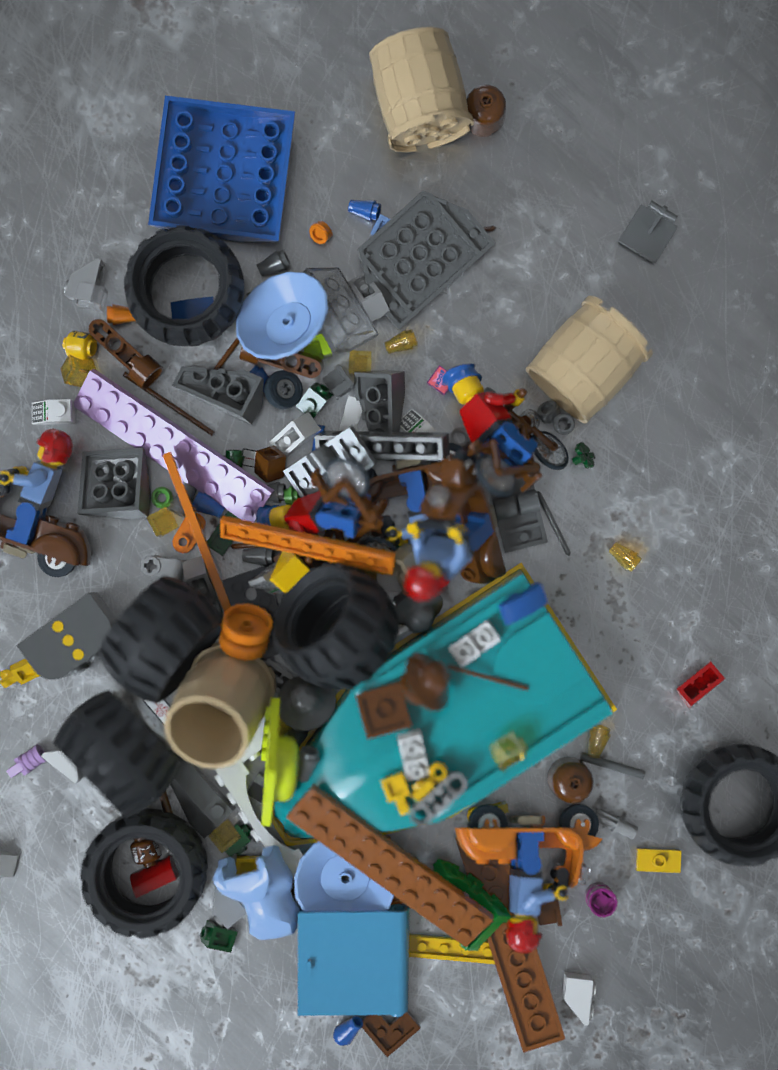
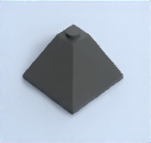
(114, 484)

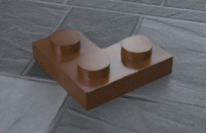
(390, 1035)

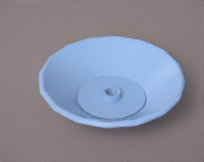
(282, 315)
(322, 889)

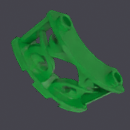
(473, 887)

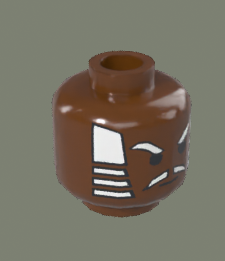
(145, 851)

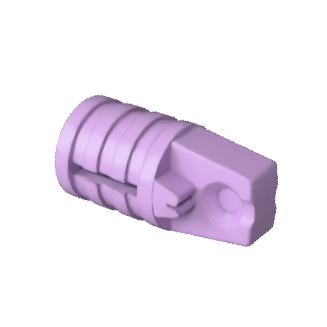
(27, 761)

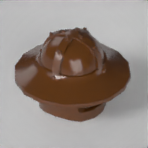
(427, 682)

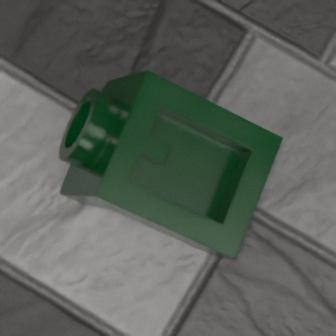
(218, 937)

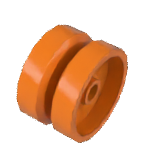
(245, 631)

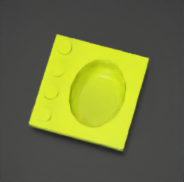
(280, 763)

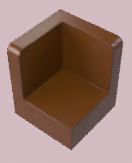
(269, 464)
(550, 913)

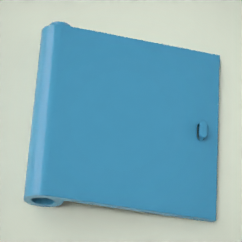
(355, 962)

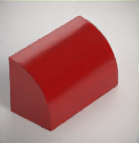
(700, 684)
(154, 877)

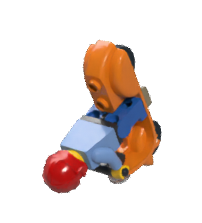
(492, 839)

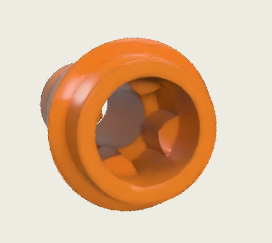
(118, 314)

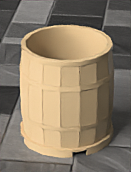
(420, 89)
(589, 359)
(219, 708)

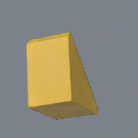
(288, 571)

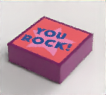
(436, 381)

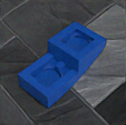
(190, 307)
(524, 604)

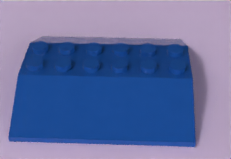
(222, 168)

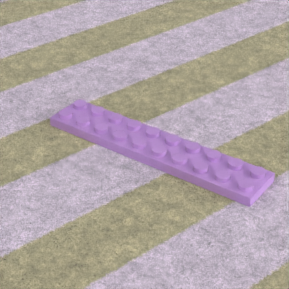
(149, 429)

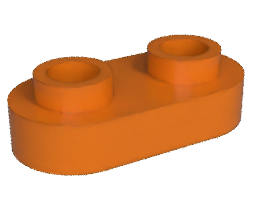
(185, 532)

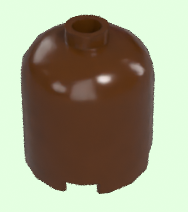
(486, 116)
(566, 771)

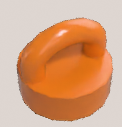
(320, 232)

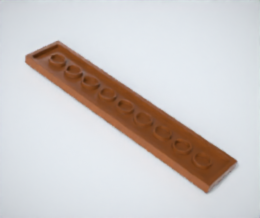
(389, 866)
(519, 973)

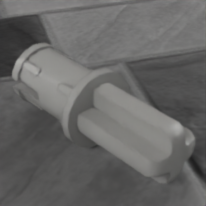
(616, 824)

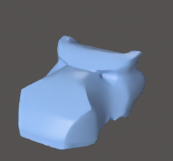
(263, 893)

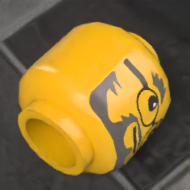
(80, 345)

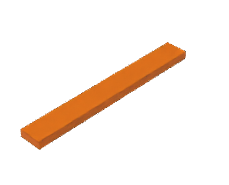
(197, 530)
(307, 545)

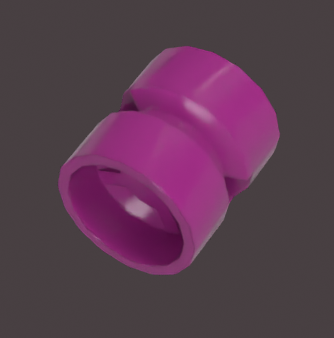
(601, 899)

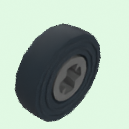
(290, 382)

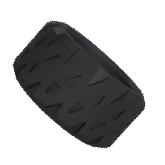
(116, 910)

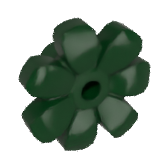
(584, 456)

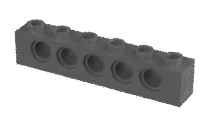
(398, 444)

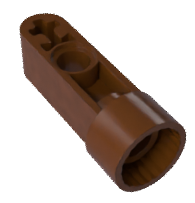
(282, 363)
(143, 369)

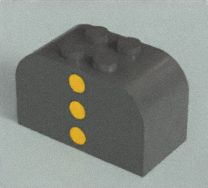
(69, 639)

